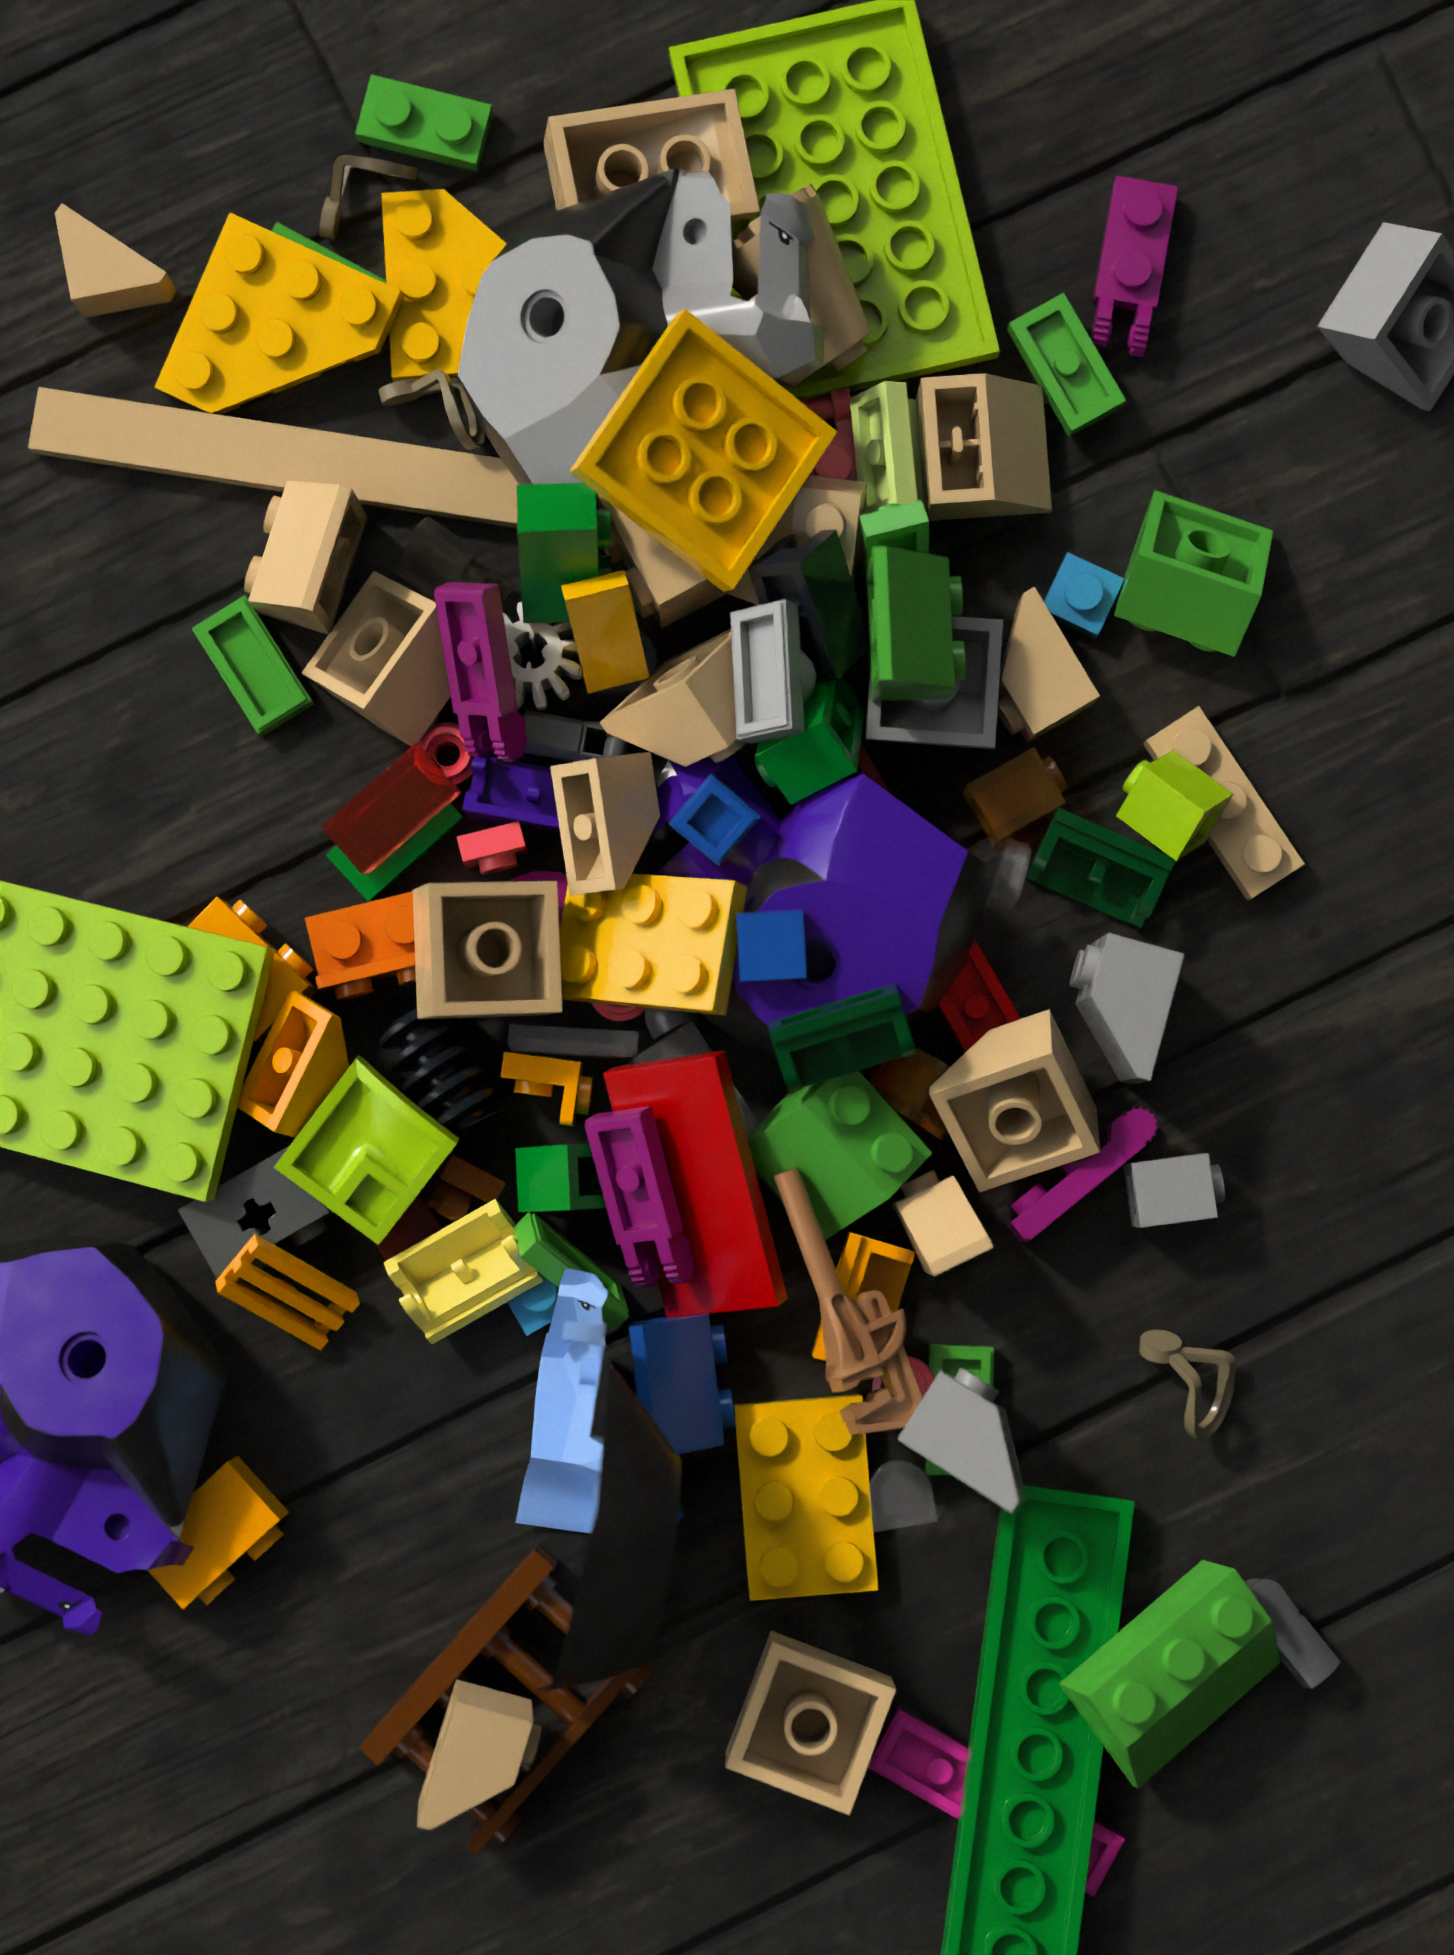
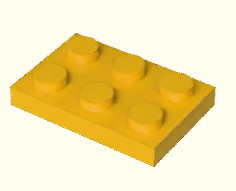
(652, 944)
(804, 1499)

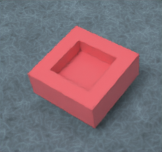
(493, 848)

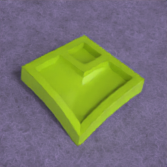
(366, 1151)

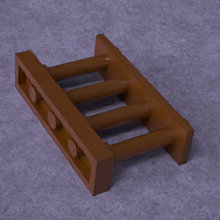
(490, 1636)

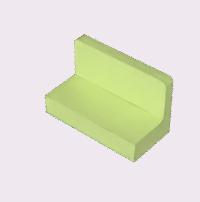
(887, 445)

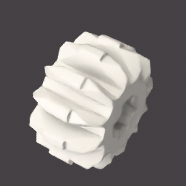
(555, 653)

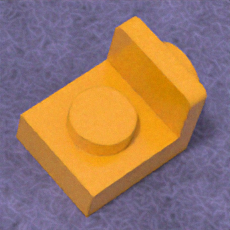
(538, 1075)

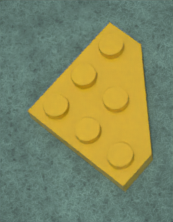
(437, 261)
(272, 320)

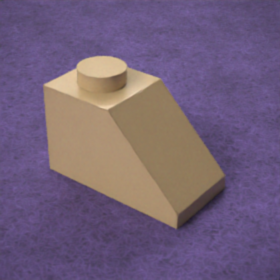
(1040, 674)
(604, 818)
(940, 1222)
(476, 1751)

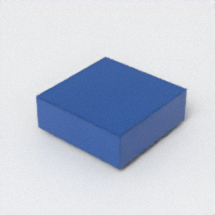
(714, 819)
(771, 945)

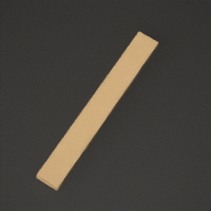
(271, 454)

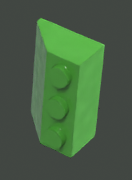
(1174, 1669)

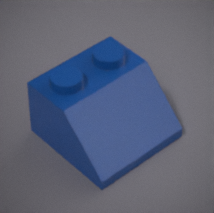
(679, 1379)

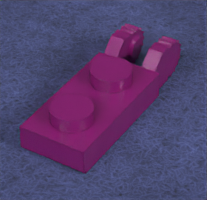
(1132, 258)
(480, 670)
(1122, 1141)
(639, 1195)

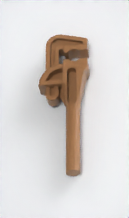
(858, 1335)

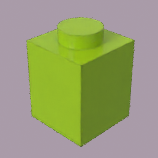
(1172, 803)

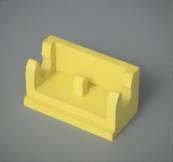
(462, 1272)

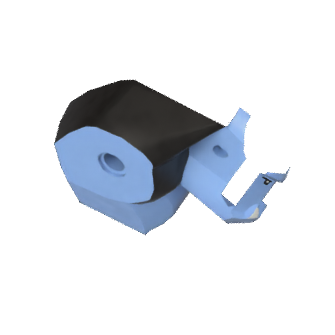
(605, 1473)

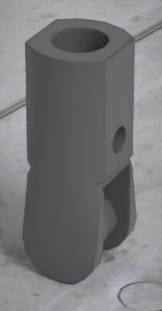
(567, 737)
(1297, 1641)

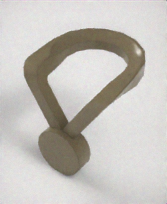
(341, 171)
(438, 381)
(1165, 1348)

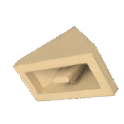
(104, 272)

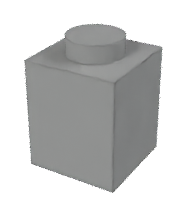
(1173, 1190)

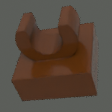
(457, 1184)

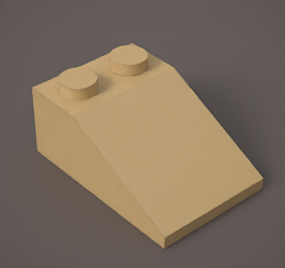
(628, 143)

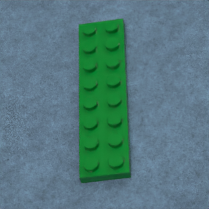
(1029, 1748)

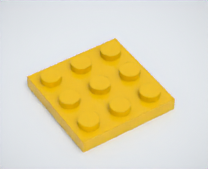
(704, 451)

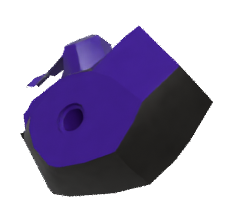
(875, 885)
(98, 1413)

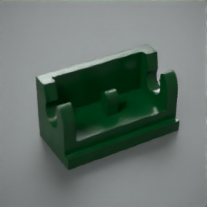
(1099, 868)
(841, 1037)

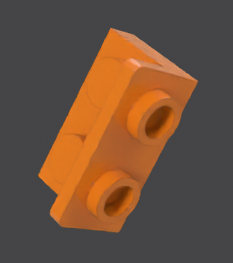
(364, 946)

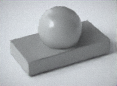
(769, 672)

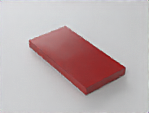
(710, 1180)

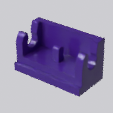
(512, 793)

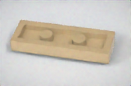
(1246, 832)

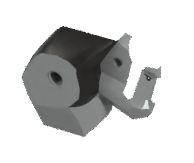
(592, 291)

